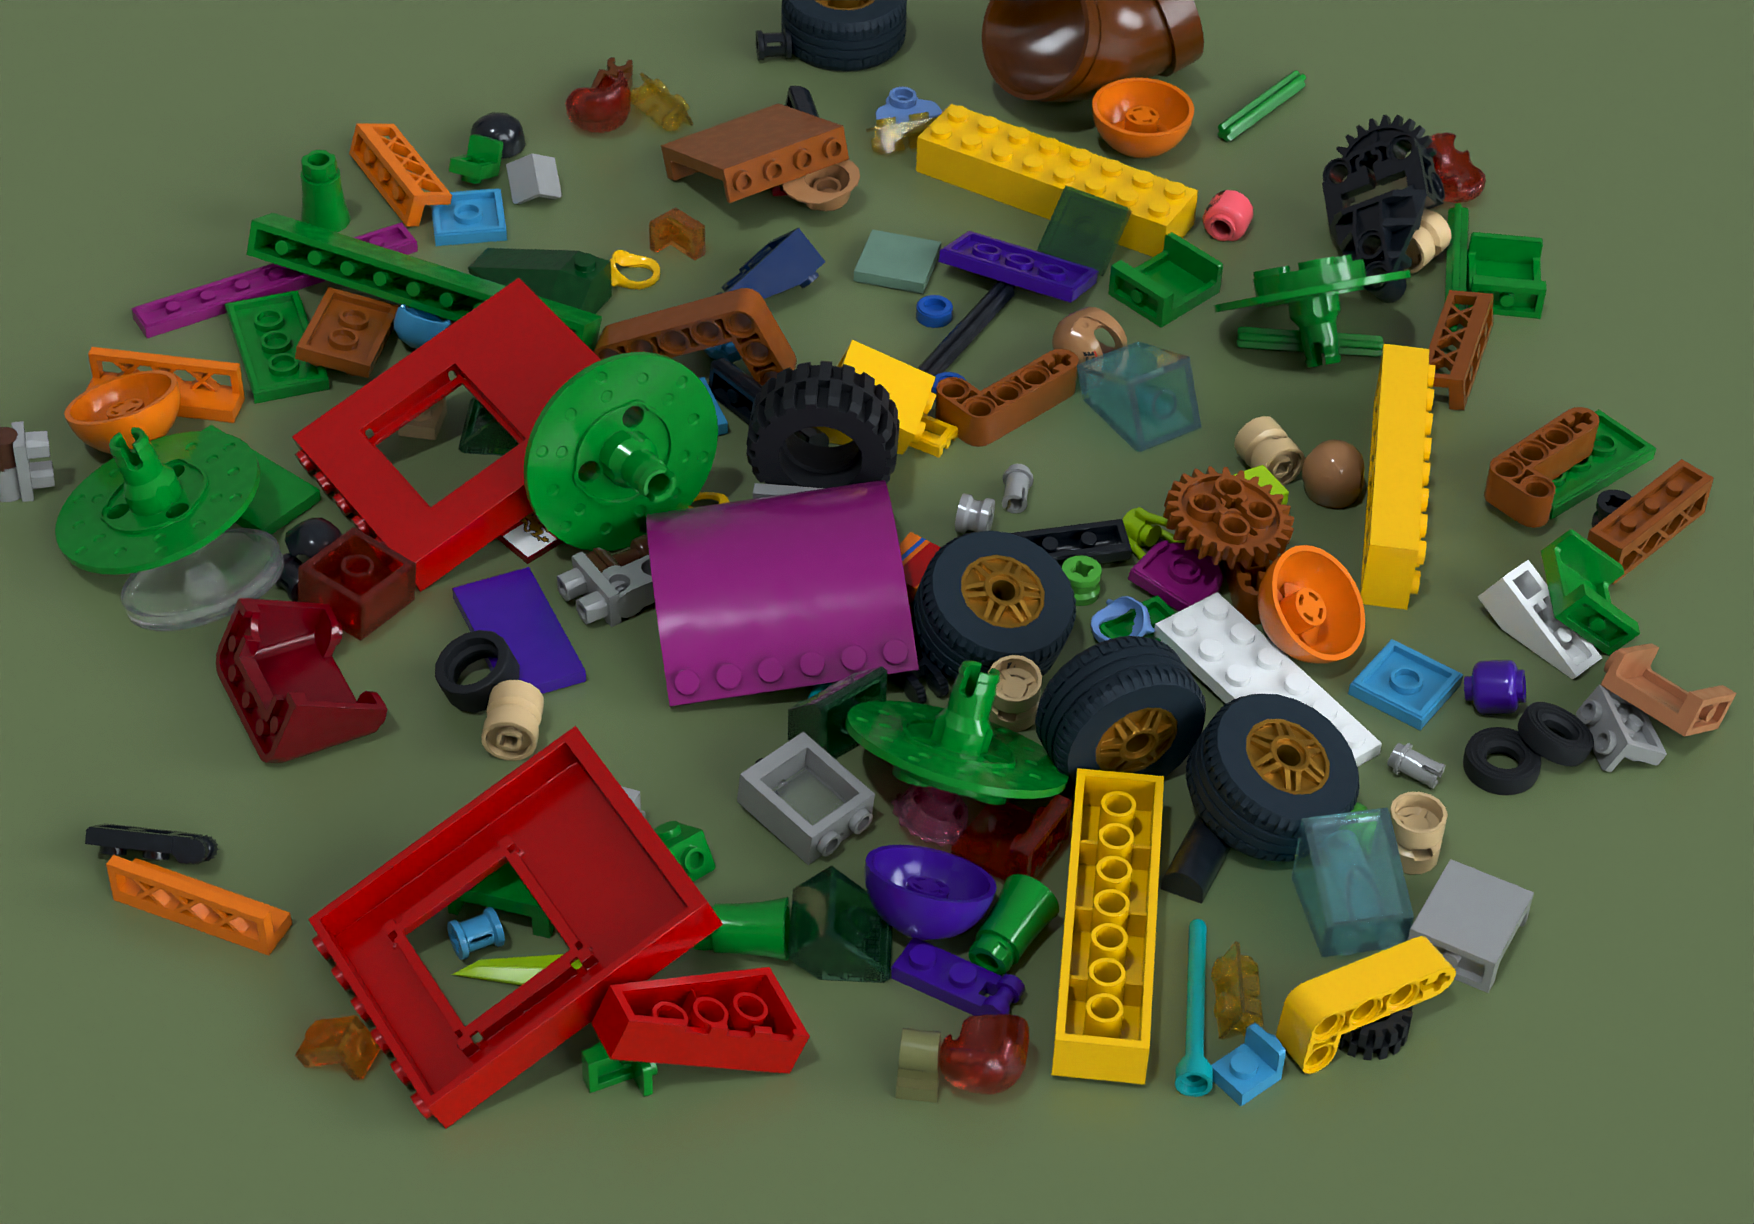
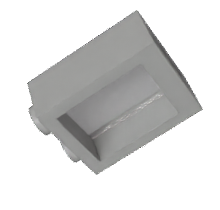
(806, 798)

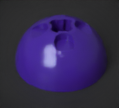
(927, 890)

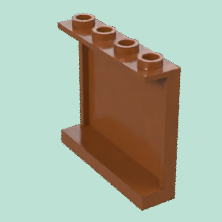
(758, 150)

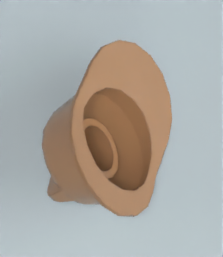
(825, 188)

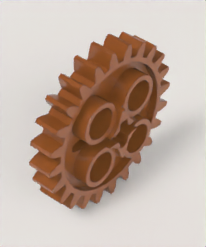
(1228, 517)

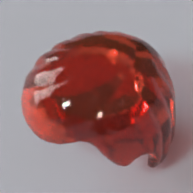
(601, 107)
(1458, 175)
(986, 1054)

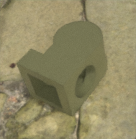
(919, 1065)

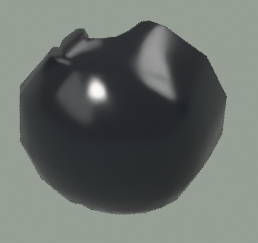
(502, 128)
(311, 537)

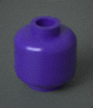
(1496, 687)

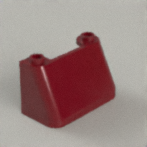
(287, 682)

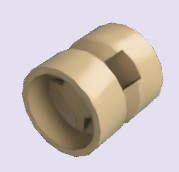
(1428, 241)
(1267, 444)
(1016, 693)
(512, 720)
(1418, 830)

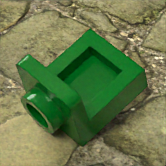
(481, 160)
(688, 847)
(603, 1072)

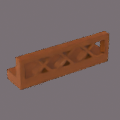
(1469, 343)
(1653, 515)

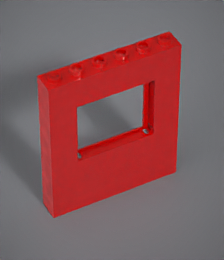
(513, 364)
(589, 867)

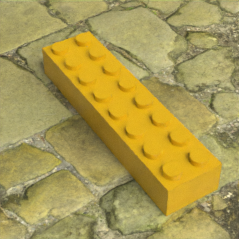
(1033, 170)
(1398, 478)
(1109, 928)

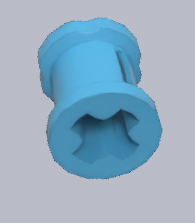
(476, 933)

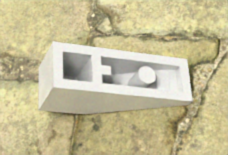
(1524, 611)

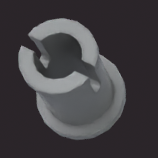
(1017, 482)
(1415, 765)

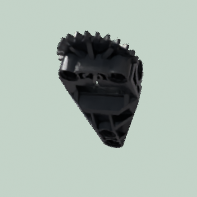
(1392, 217)

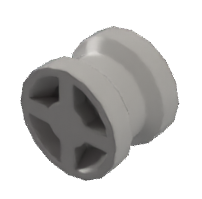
(974, 514)

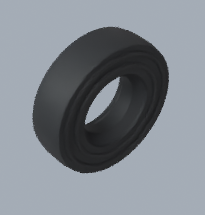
(1555, 734)
(1496, 779)

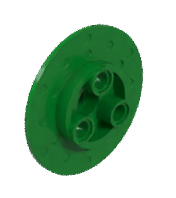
(1312, 299)
(619, 446)
(157, 501)
(957, 744)

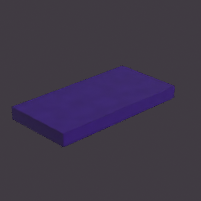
(1019, 266)
(522, 615)

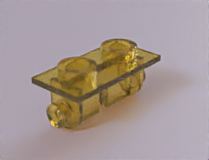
(668, 109)
(890, 133)
(1236, 992)

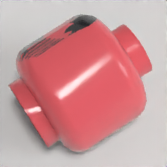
(1228, 215)

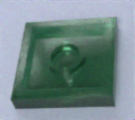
(1084, 229)

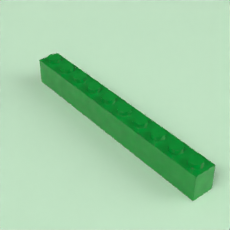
(388, 272)

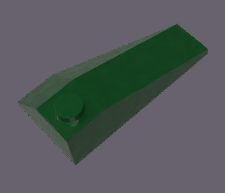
(557, 275)

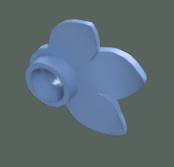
(904, 102)

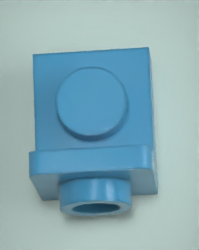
(1250, 1066)

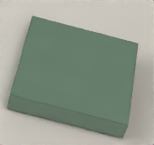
(897, 261)

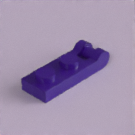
(956, 980)

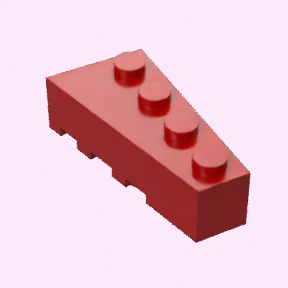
(703, 1021)

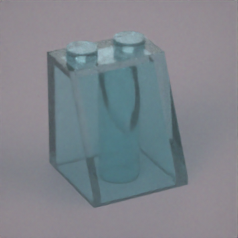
(1142, 393)
(1352, 882)

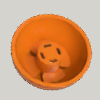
(1142, 116)
(132, 400)
(1311, 606)

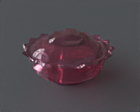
(931, 814)

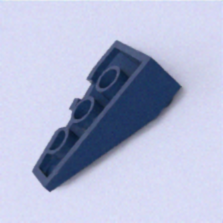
(779, 266)

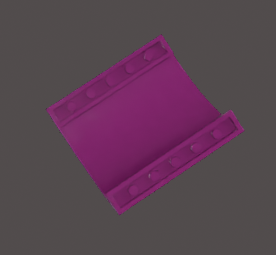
(779, 592)

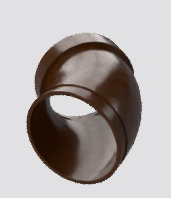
(1081, 45)

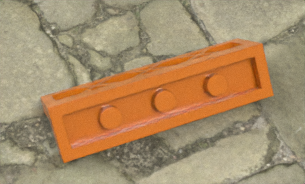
(390, 173)
(198, 398)
(197, 904)

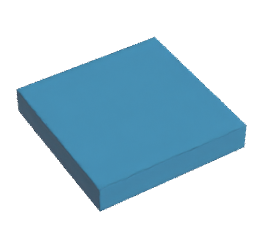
(470, 218)
(1405, 684)

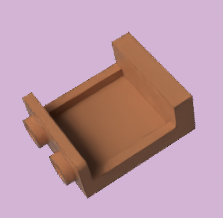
(1685, 712)

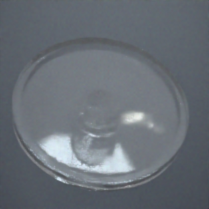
(205, 583)

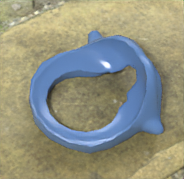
(1119, 607)

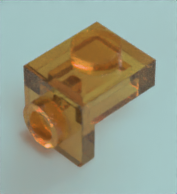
(679, 231)
(339, 1041)

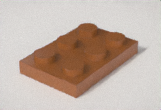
(347, 332)

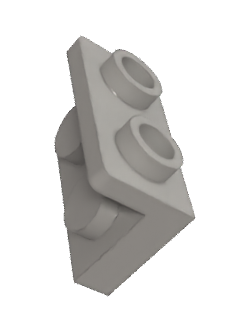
(1619, 730)

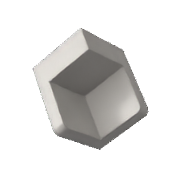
(533, 178)

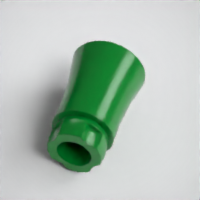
(322, 192)
(1014, 922)
(751, 929)

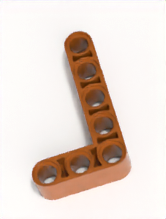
(728, 317)

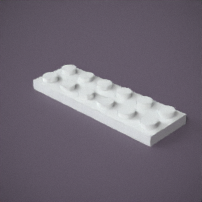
(1242, 661)

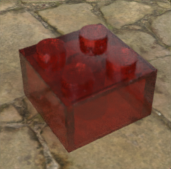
(359, 582)

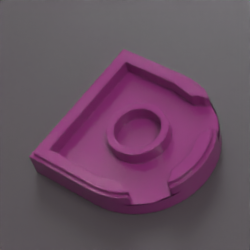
(1177, 574)

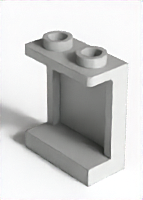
(1472, 921)

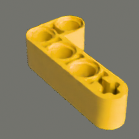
(1357, 995)

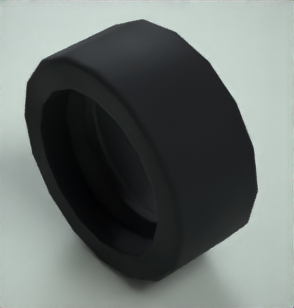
(462, 653)

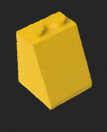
(905, 384)

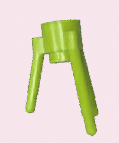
(1144, 530)

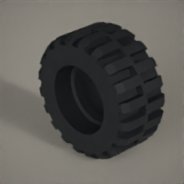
(822, 398)

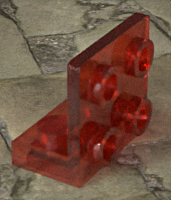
(1014, 841)

